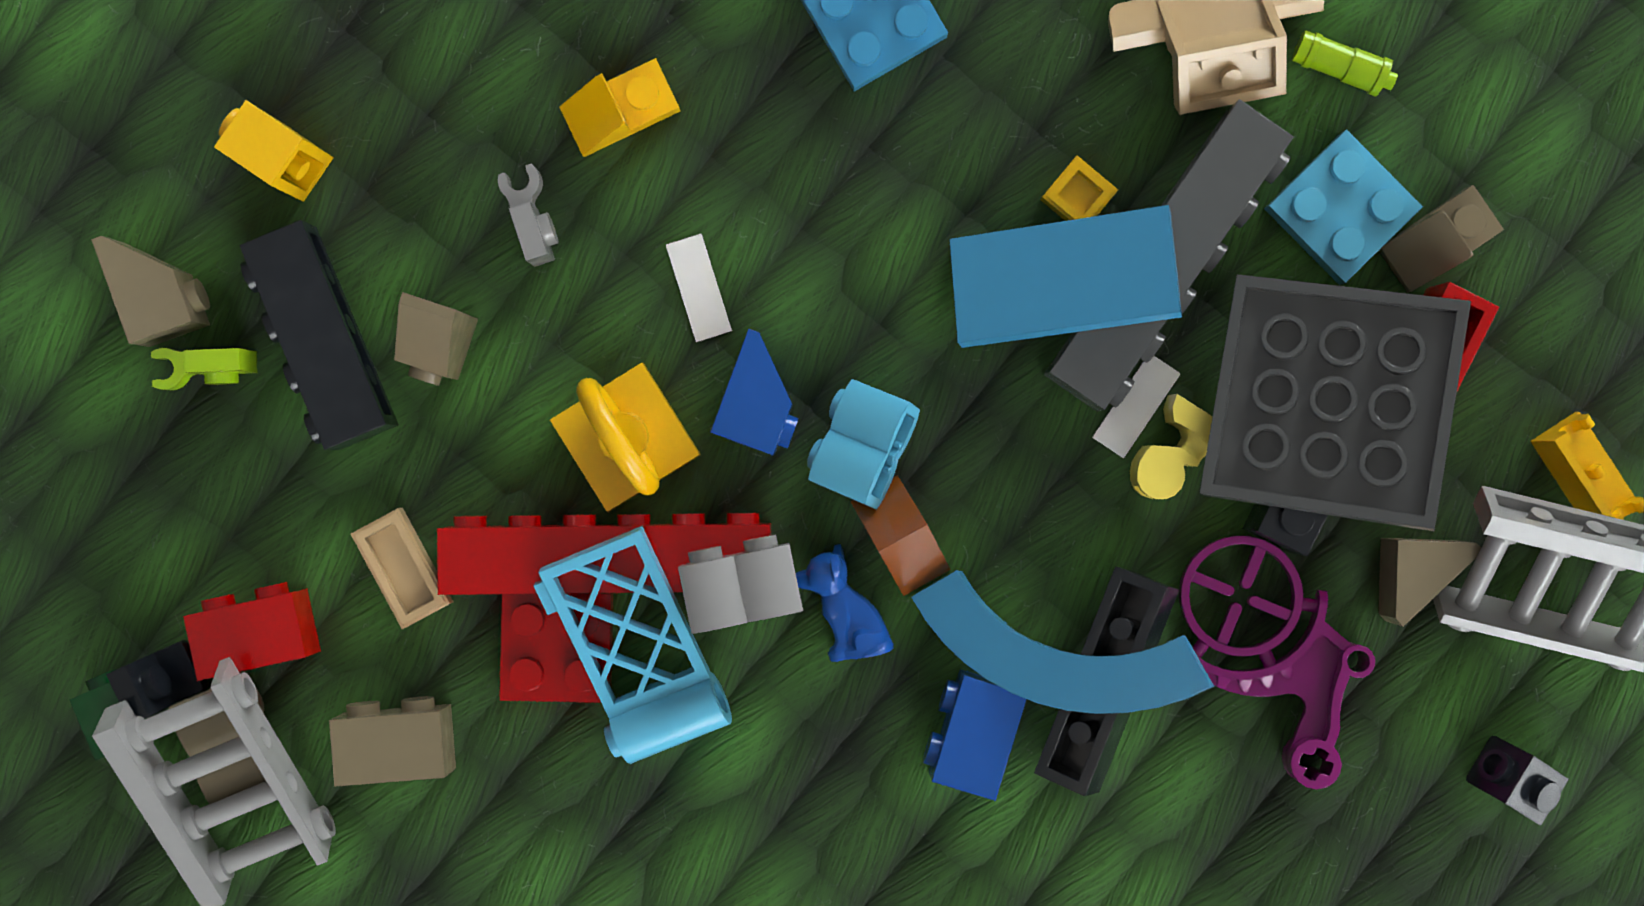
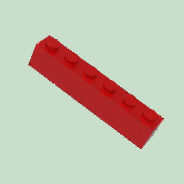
(508, 558)

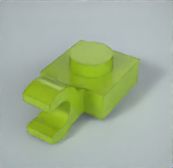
(216, 365)

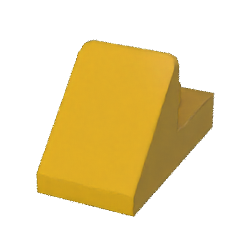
(618, 107)

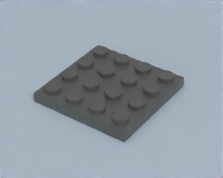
(1336, 400)

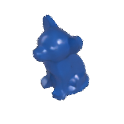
(853, 618)

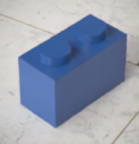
(974, 735)

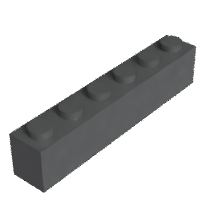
(1203, 207)

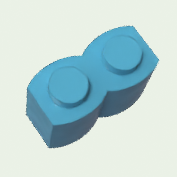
(862, 443)

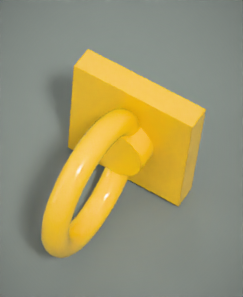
(624, 436)

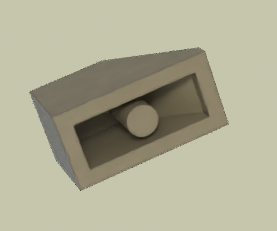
(151, 295)
(432, 339)

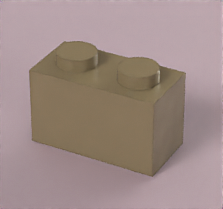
(393, 743)

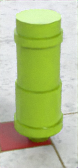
(1345, 63)

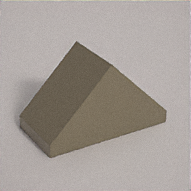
(1417, 572)

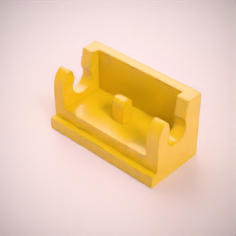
(1585, 468)

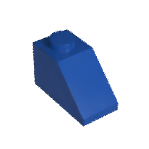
(756, 401)

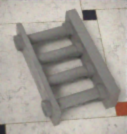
(1560, 534)
(184, 827)

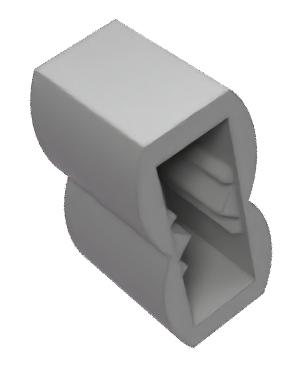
(739, 586)

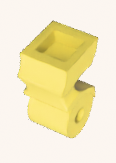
(1160, 470)

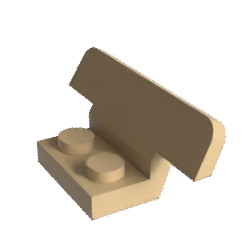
(1216, 46)

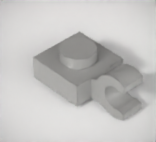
(533, 229)

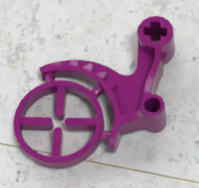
(1312, 669)

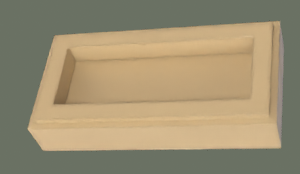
(401, 567)

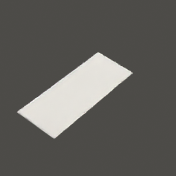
(698, 287)
(1129, 419)

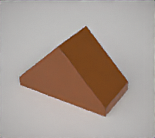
(903, 538)

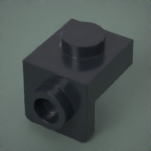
(1517, 779)

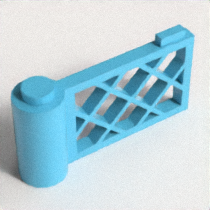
(655, 714)

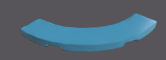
(1056, 676)

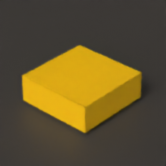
(1079, 192)

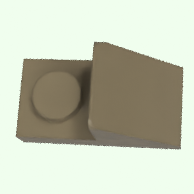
(1441, 239)

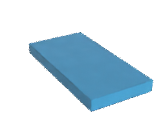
(1065, 277)

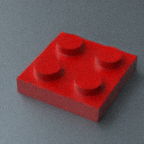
(539, 655)

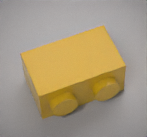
(272, 150)

